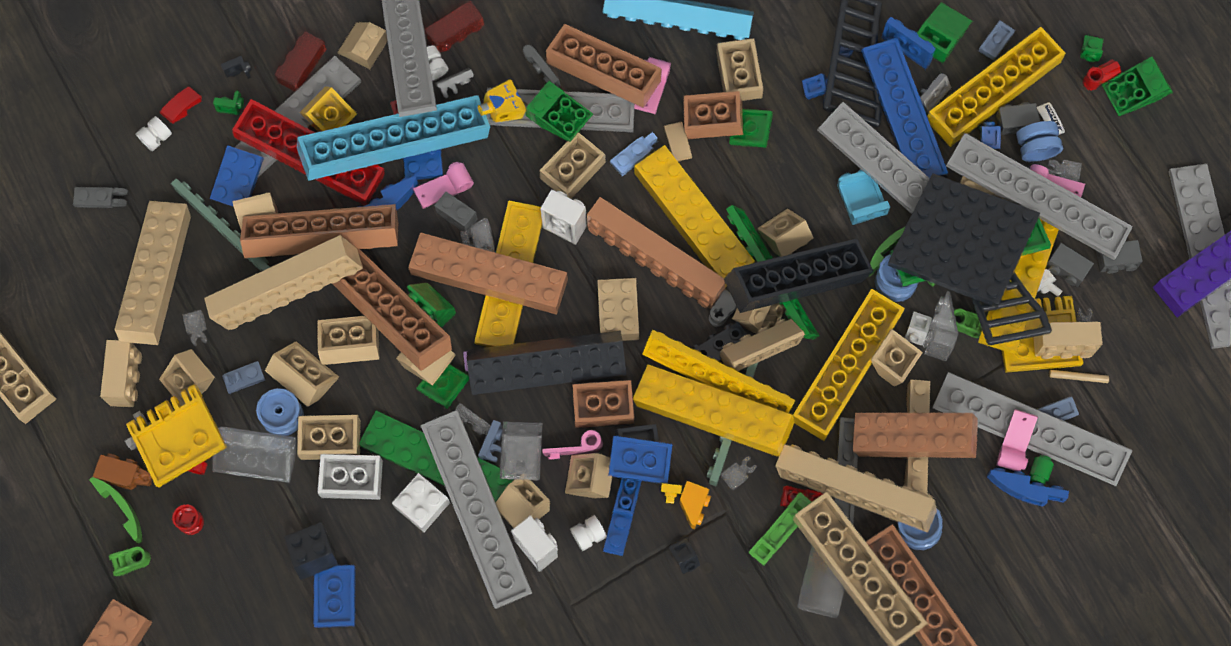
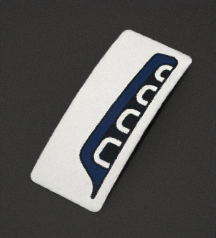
(1049, 114)

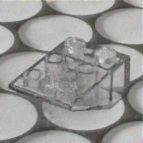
(943, 330)
(521, 450)

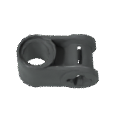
(724, 306)

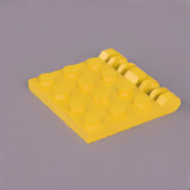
(1025, 357)
(178, 438)

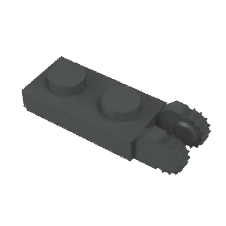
(540, 65)
(98, 197)

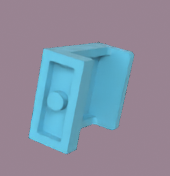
(862, 197)

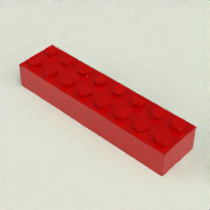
(278, 138)

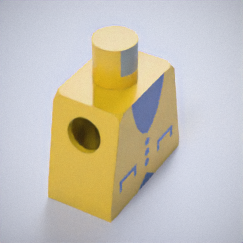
(503, 103)

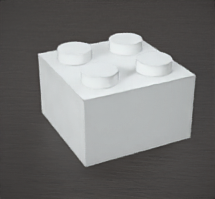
(421, 502)

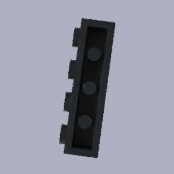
(715, 342)

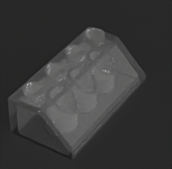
(256, 455)
(820, 588)

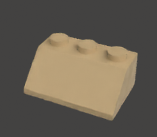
(301, 373)

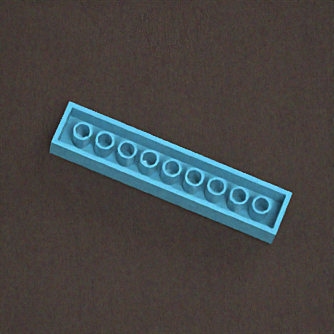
(391, 138)

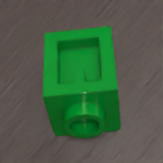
(1091, 48)
(229, 106)

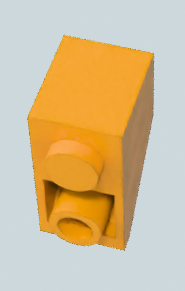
(692, 503)

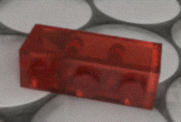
(454, 27)
(300, 61)

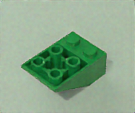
(944, 30)
(1137, 87)
(557, 112)
(431, 303)

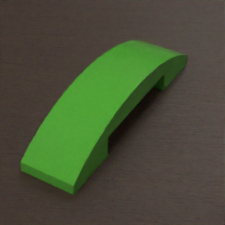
(888, 244)
(133, 525)
(779, 531)

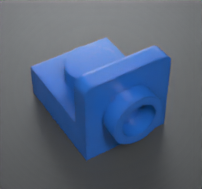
(815, 86)
(990, 134)

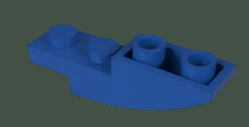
(397, 193)
(1019, 486)
(622, 516)

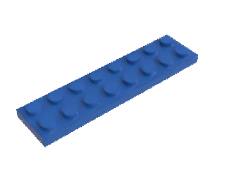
(903, 106)

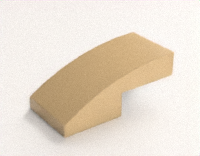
(678, 141)

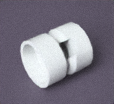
(437, 64)
(153, 133)
(588, 533)

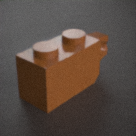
(121, 473)

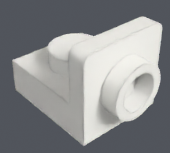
(918, 328)

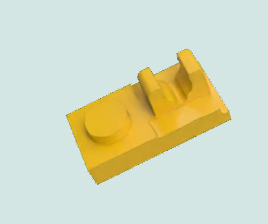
(671, 491)

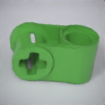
(968, 323)
(126, 560)

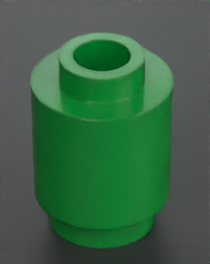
(1041, 469)

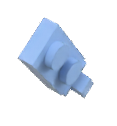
(633, 154)

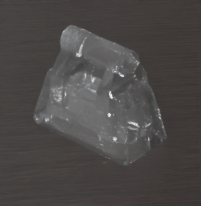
(481, 236)

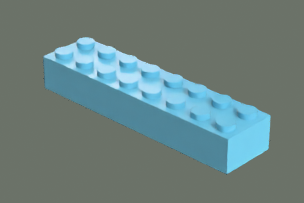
(684, 14)

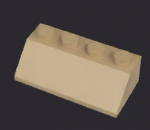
(762, 345)

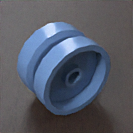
(1039, 141)
(889, 284)
(281, 402)
(920, 539)

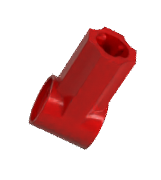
(1101, 74)

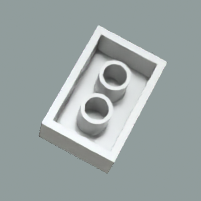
(564, 216)
(350, 476)
(535, 544)

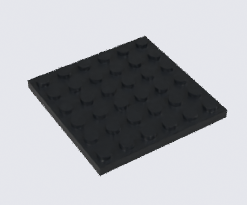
(964, 240)

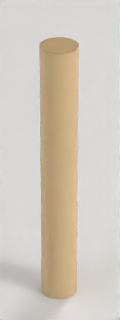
(1078, 376)

